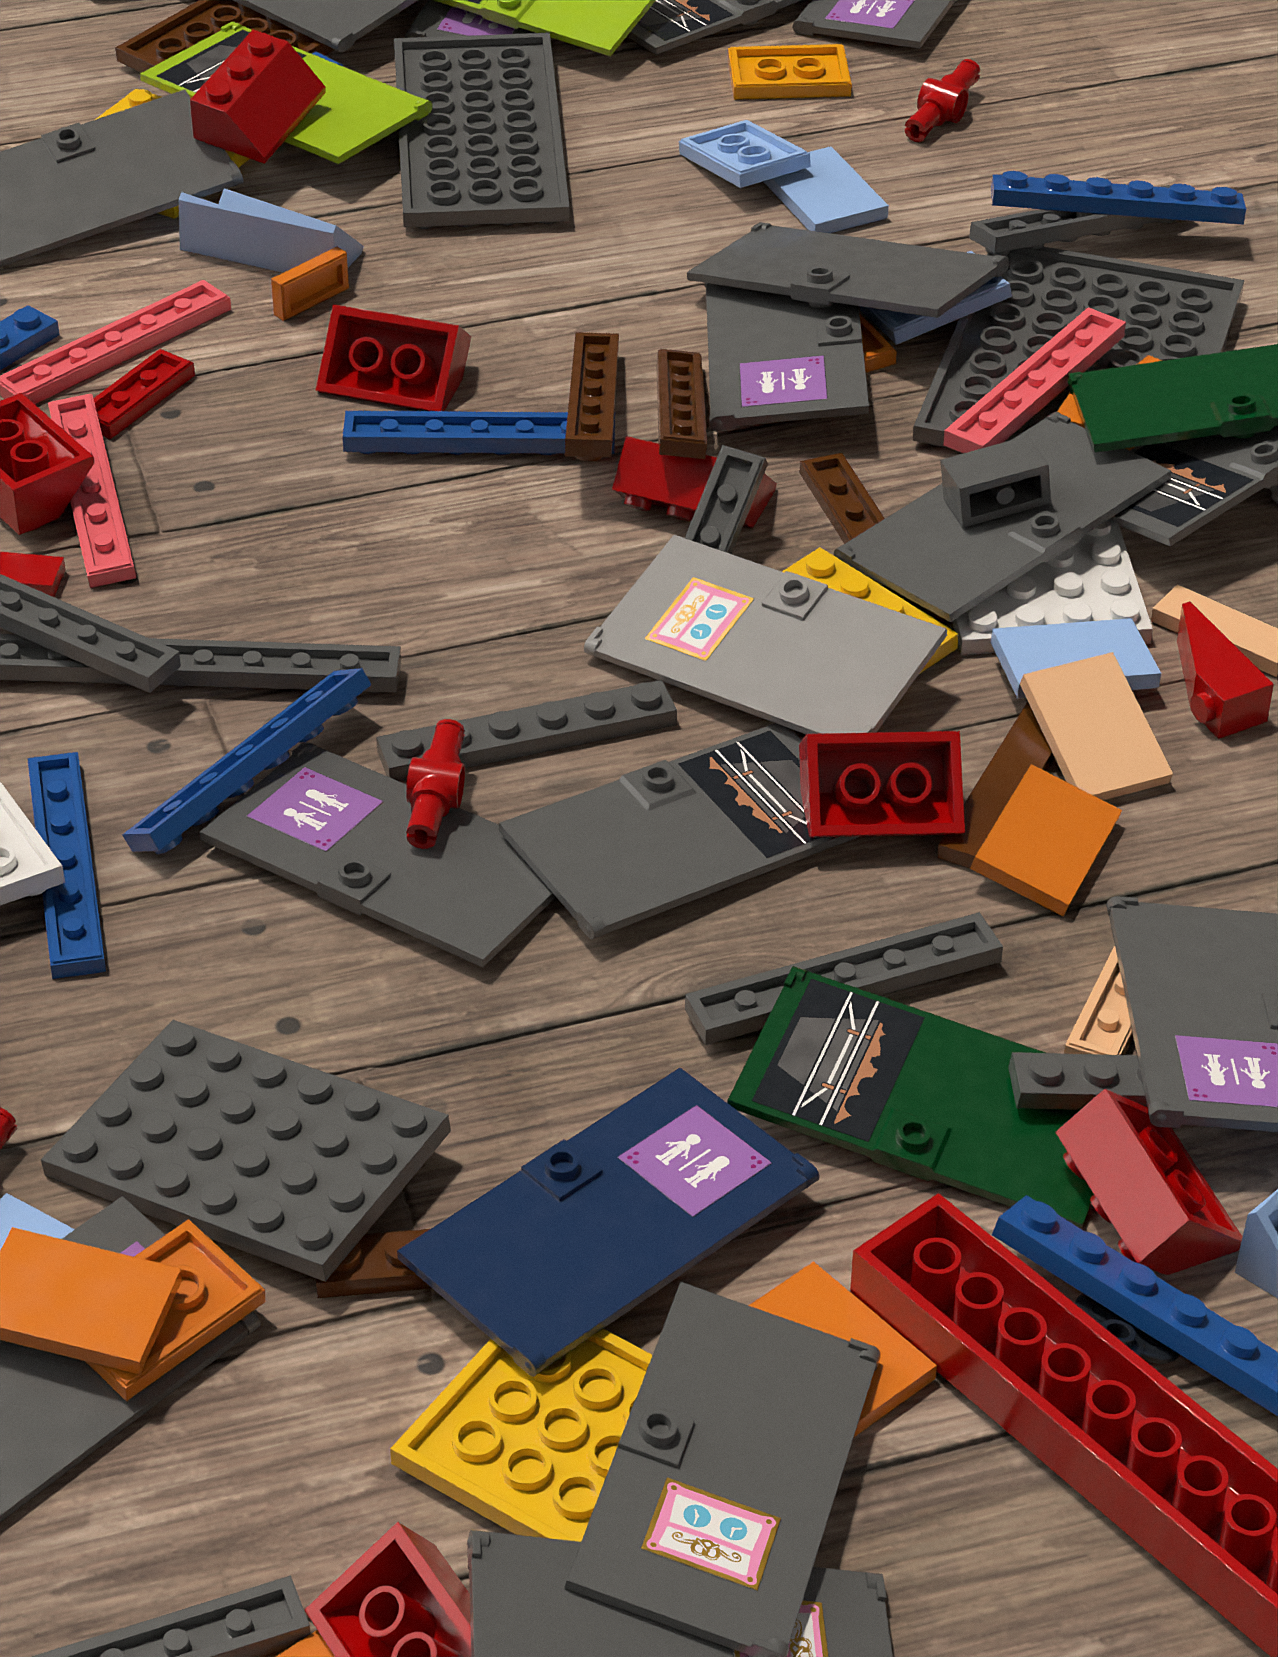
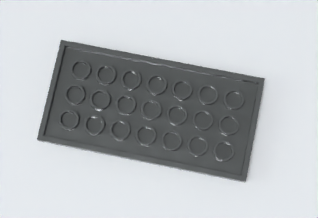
(491, 136)

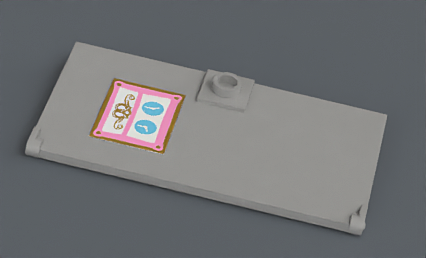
(765, 641)

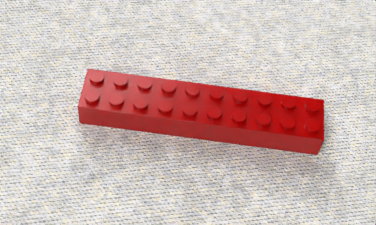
(1083, 1406)

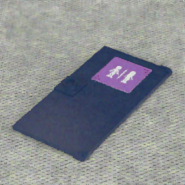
(606, 1219)

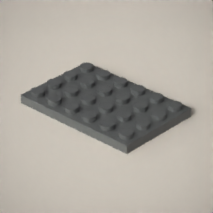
(248, 1148)

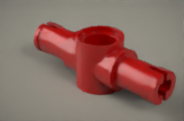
(942, 100)
(435, 783)

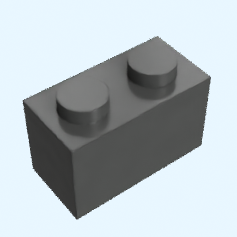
(995, 481)

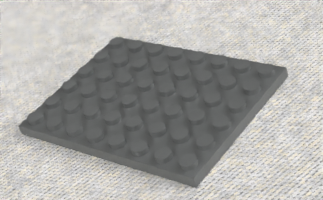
(1164, 309)

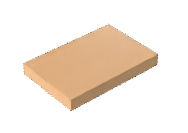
(1096, 727)

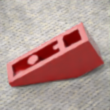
(1220, 681)

